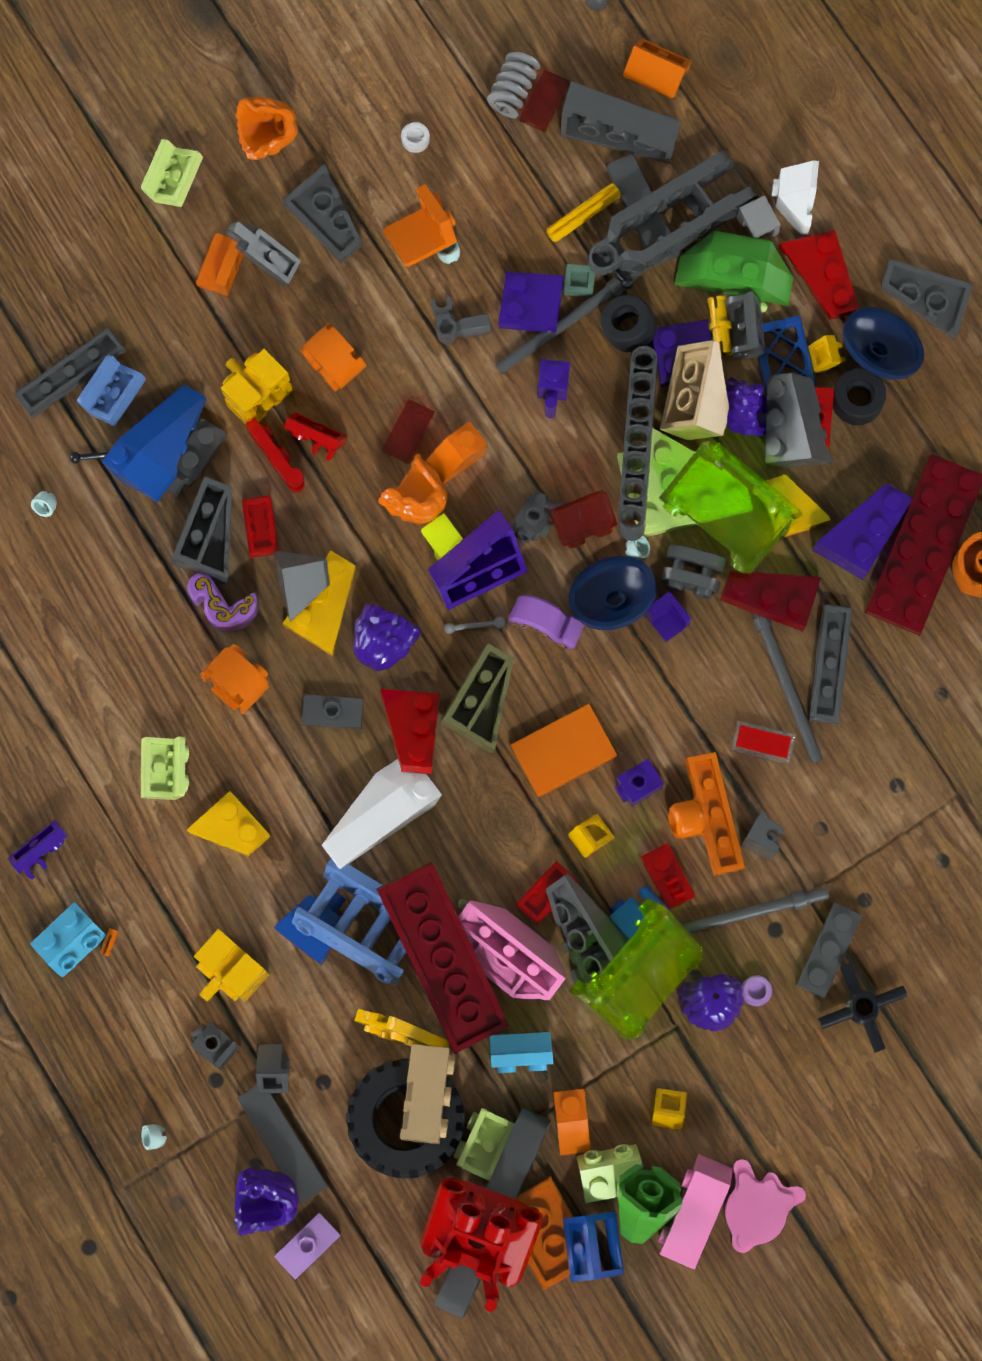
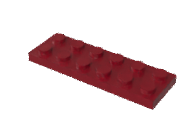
(925, 545)
(442, 957)

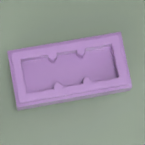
(307, 1246)

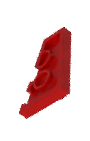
(823, 269)
(413, 727)

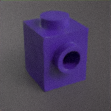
(638, 783)

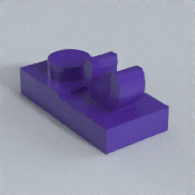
(30, 853)

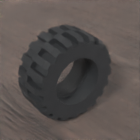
(374, 1149)

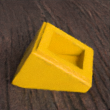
(590, 835)
(669, 1109)

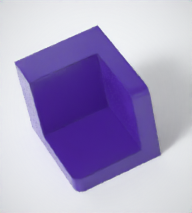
(668, 617)

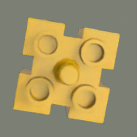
(255, 388)
(228, 968)

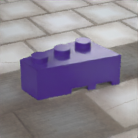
(864, 532)
(478, 563)

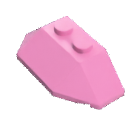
(512, 952)

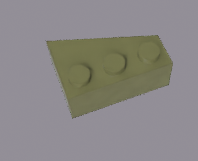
(480, 699)

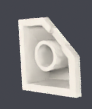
(796, 194)

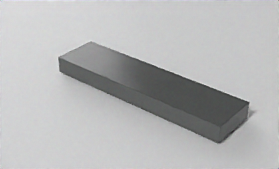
(633, 187)
(68, 373)
(830, 664)
(282, 1142)

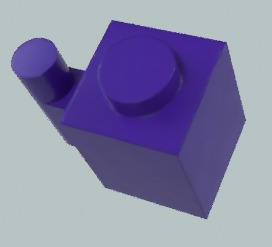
(553, 384)

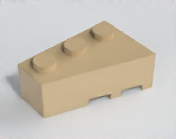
(427, 1094)

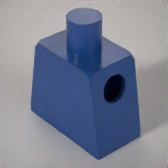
(308, 944)

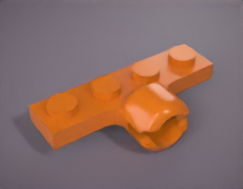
(708, 815)

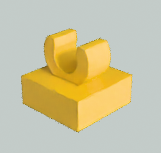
(825, 354)

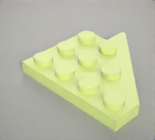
(665, 463)

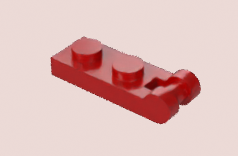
(276, 456)

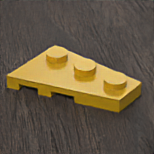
(323, 616)

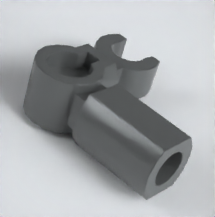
(448, 330)

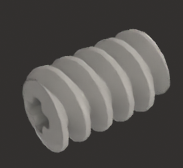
(512, 82)

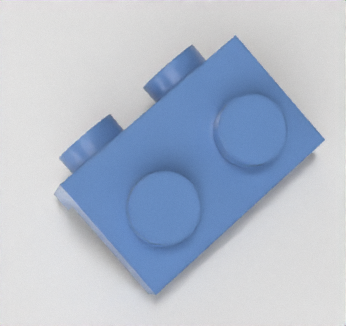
(110, 390)

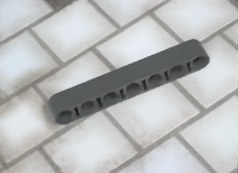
(634, 454)
(507, 1180)

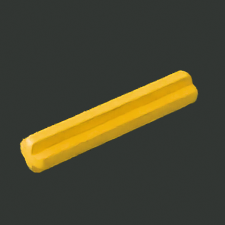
(583, 212)

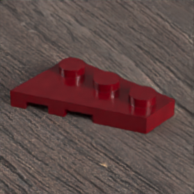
(773, 596)

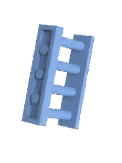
(364, 892)

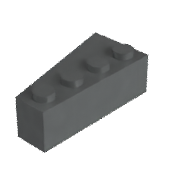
(618, 124)

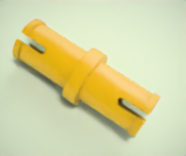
(719, 324)

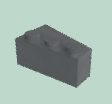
(206, 533)

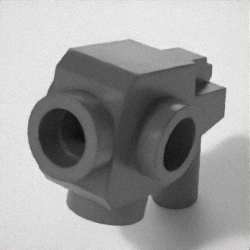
(533, 518)

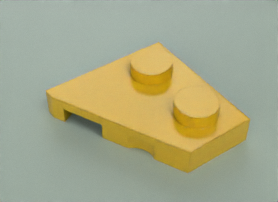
(812, 516)
(230, 826)

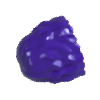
(746, 407)
(382, 637)
(708, 1012)
(264, 1200)

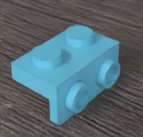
(68, 940)
(521, 1050)

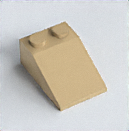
(696, 393)

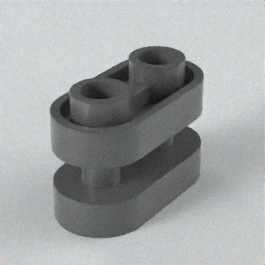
(701, 584)

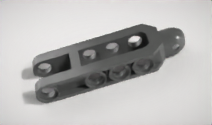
(610, 255)

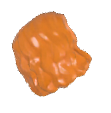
(265, 126)
(419, 496)

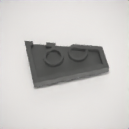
(322, 213)
(928, 294)

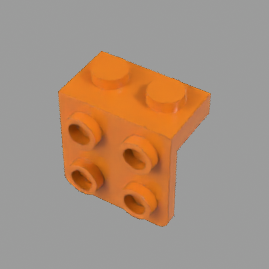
(422, 231)

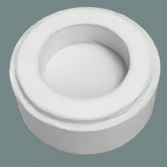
(415, 137)

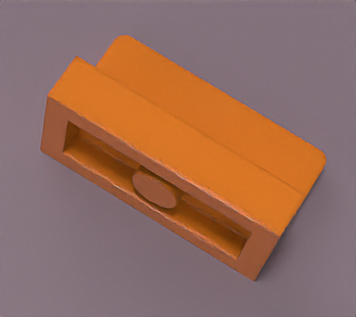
(656, 68)
(220, 265)

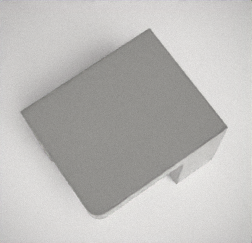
(759, 218)

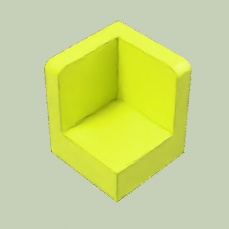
(441, 535)

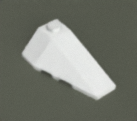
(380, 810)

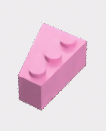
(702, 1199)

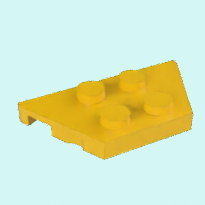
(397, 1030)

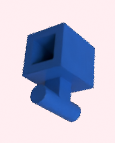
(627, 913)

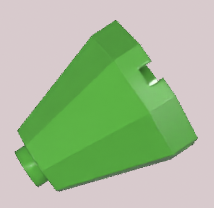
(646, 1202)

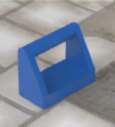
(584, 1250)

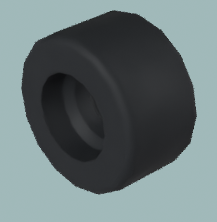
(617, 311)
(859, 414)

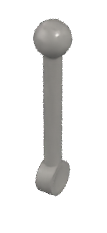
(498, 623)

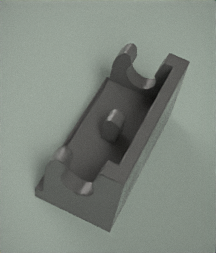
(746, 326)
(761, 839)

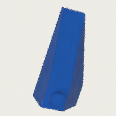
(151, 449)

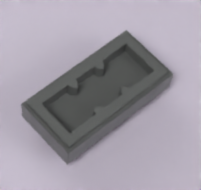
(332, 711)

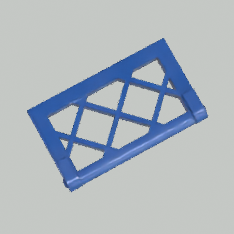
(801, 345)

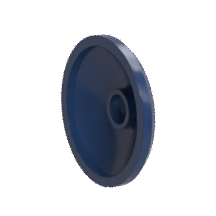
(883, 343)
(612, 593)

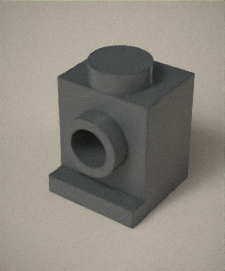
(225, 1048)
(272, 1069)

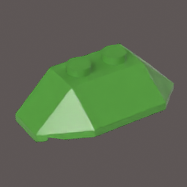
(736, 266)

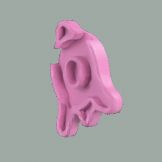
(758, 1208)

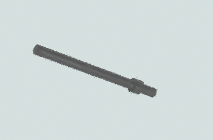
(612, 289)
(764, 626)
(796, 900)

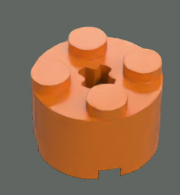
(334, 357)
(967, 567)
(236, 679)

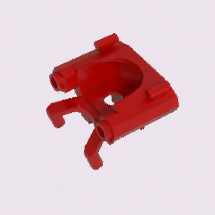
(487, 1217)

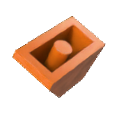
(458, 452)
(571, 1121)

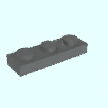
(829, 950)

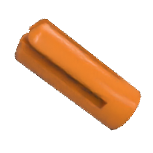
(111, 932)

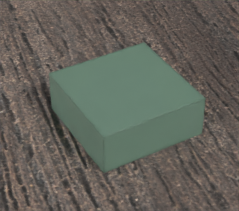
(579, 280)

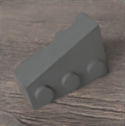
(793, 423)

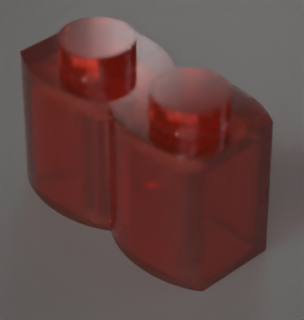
(583, 518)

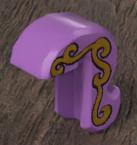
(220, 615)
(546, 620)

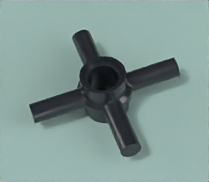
(850, 1012)

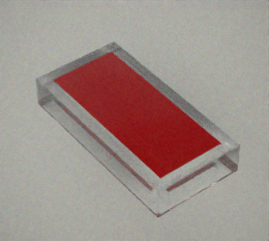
(763, 742)

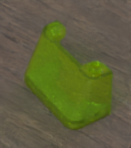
(731, 504)
(641, 972)

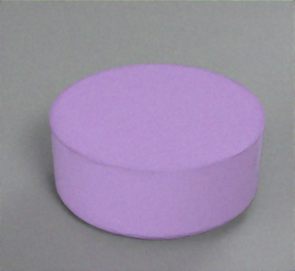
(756, 990)

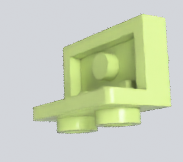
(171, 174)
(164, 768)
(484, 1143)
(602, 1170)

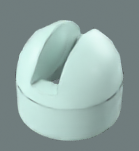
(450, 257)
(44, 504)
(638, 549)
(152, 1136)

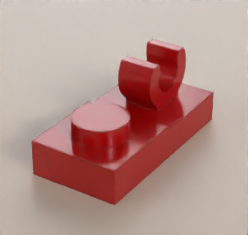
(307, 428)
(667, 877)

